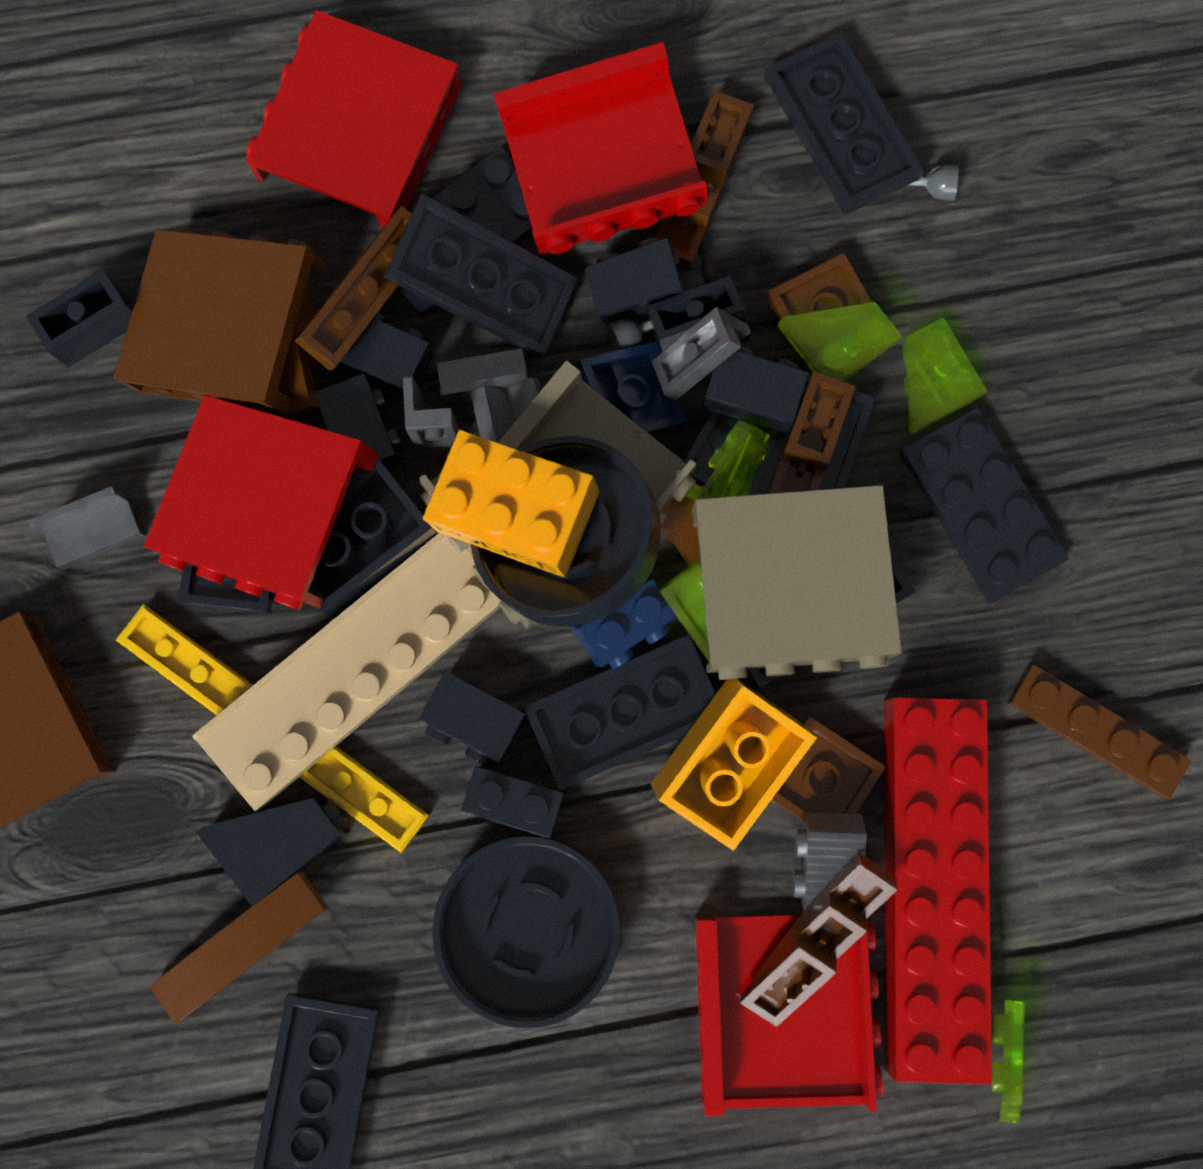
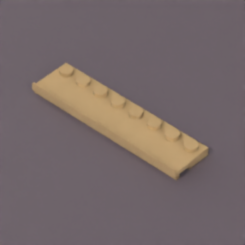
(347, 671)

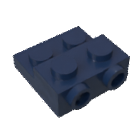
(632, 386)
(613, 636)

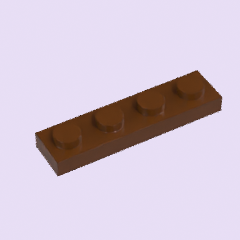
(355, 298)
(1099, 732)

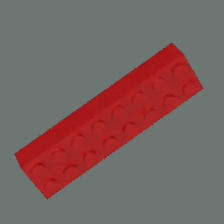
(941, 912)

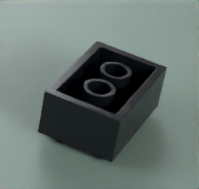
(368, 540)

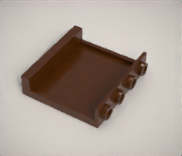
(216, 318)
(43, 726)

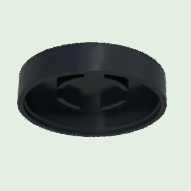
(611, 556)
(526, 932)

